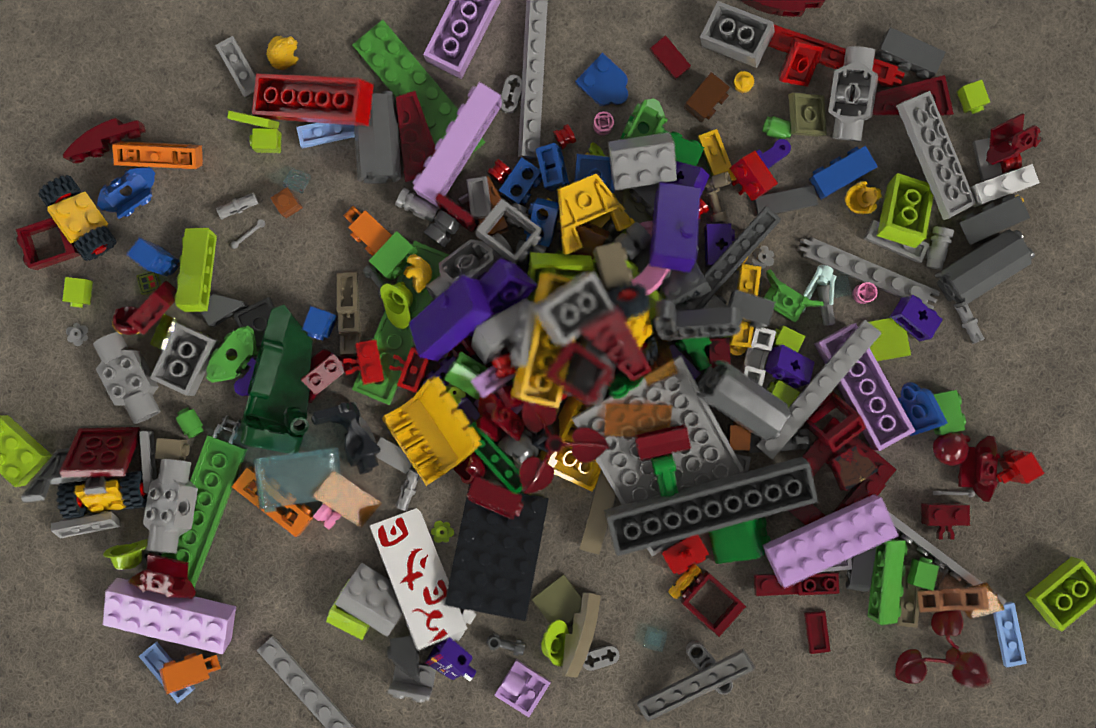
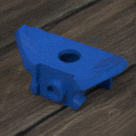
(124, 205)

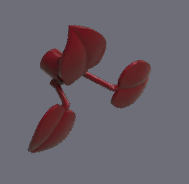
(586, 444)
(968, 667)

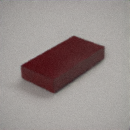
(670, 57)
(817, 632)

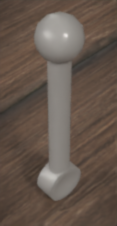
(260, 224)
(971, 493)

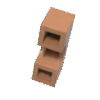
(953, 599)

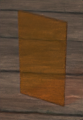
(663, 366)
(635, 419)
(347, 499)

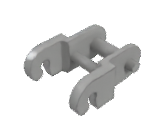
(234, 431)

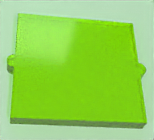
(163, 332)

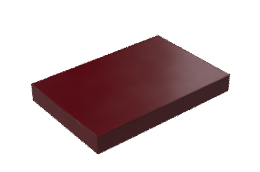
(455, 212)

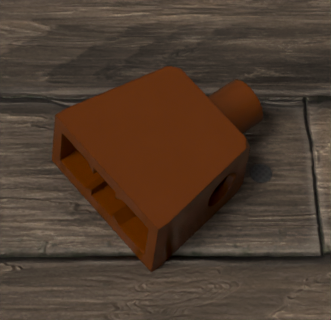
(590, 237)

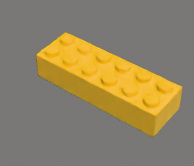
(531, 380)

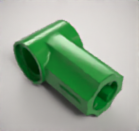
(664, 470)

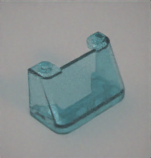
(293, 477)

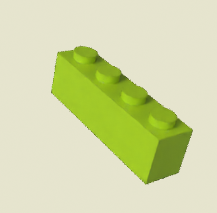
(195, 270)

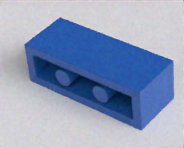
(842, 171)
(153, 257)

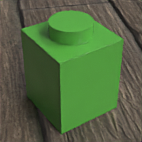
(923, 573)

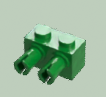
(695, 348)

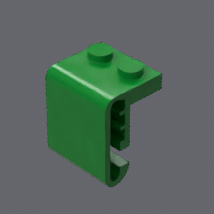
(739, 541)

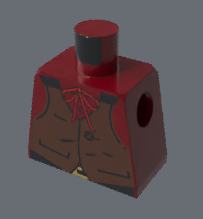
(851, 466)

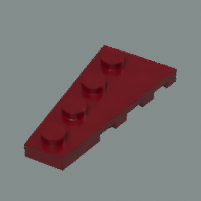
(616, 340)

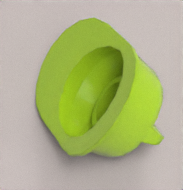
(397, 301)
(126, 555)
(554, 642)

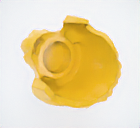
(281, 52)
(862, 198)
(420, 271)

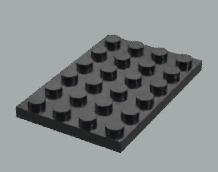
(496, 559)

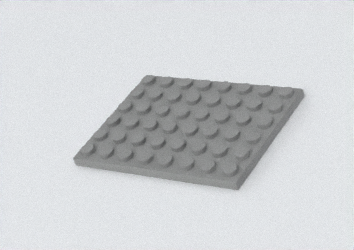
(706, 461)

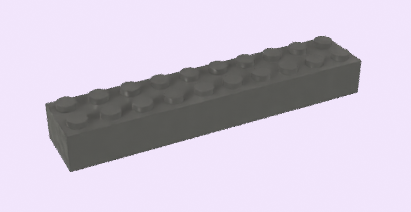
(711, 506)

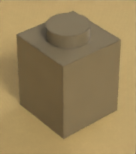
(172, 448)

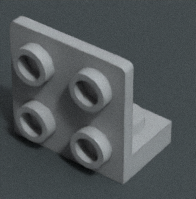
(404, 686)

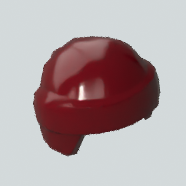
(951, 448)
(471, 467)

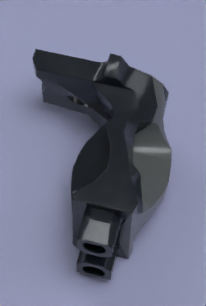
(359, 441)

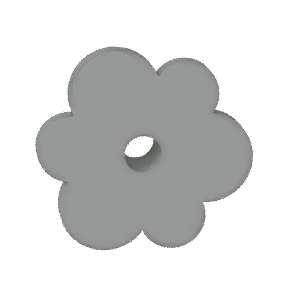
(758, 260)
(81, 330)

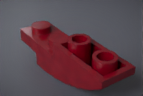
(785, 8)
(96, 140)
(817, 584)

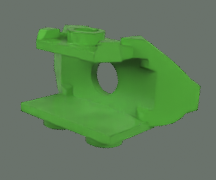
(650, 113)
(788, 301)
(224, 369)

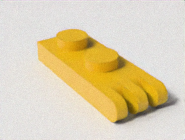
(715, 153)

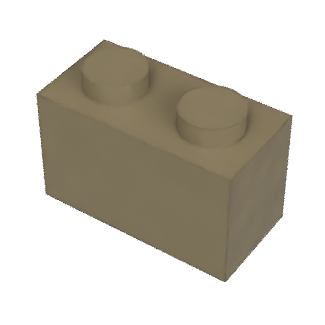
(612, 266)

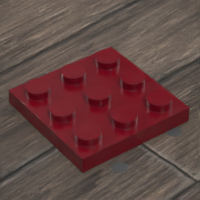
(100, 452)

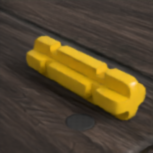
(684, 581)

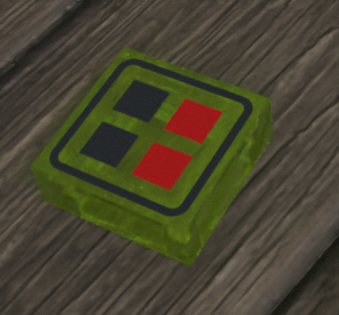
(148, 282)

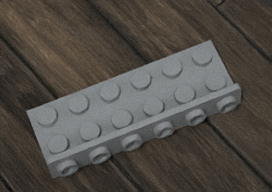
(936, 155)

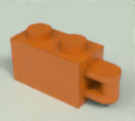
(367, 230)
(187, 672)

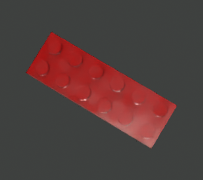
(313, 99)

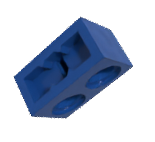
(552, 167)
(516, 180)
(546, 223)
(319, 323)

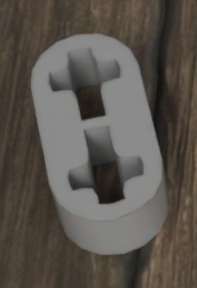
(507, 92)
(602, 662)

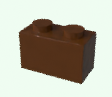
(706, 97)

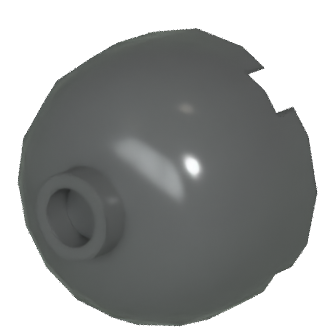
(520, 449)

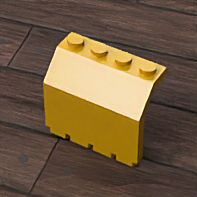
(432, 431)

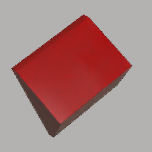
(800, 62)

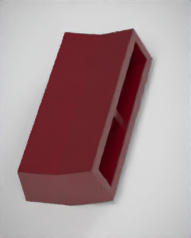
(662, 441)

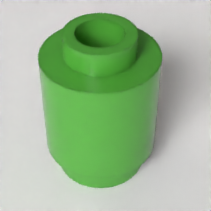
(777, 128)
(189, 422)

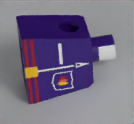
(451, 660)

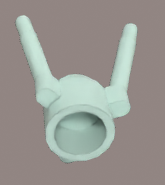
(822, 276)

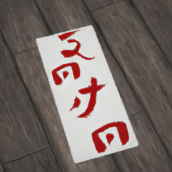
(417, 577)

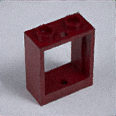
(30, 255)
(153, 308)
(562, 360)
(843, 431)
(495, 498)
(726, 618)

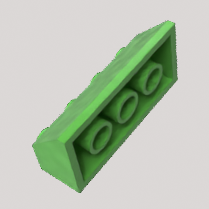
(887, 581)

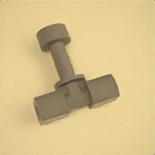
(711, 187)

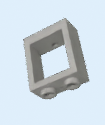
(494, 216)

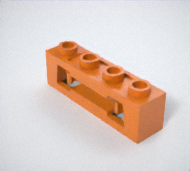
(157, 155)
(300, 521)

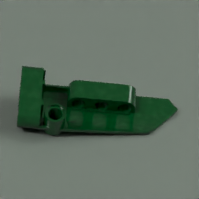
(276, 387)

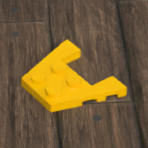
(584, 202)

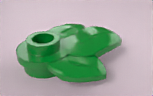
(622, 384)

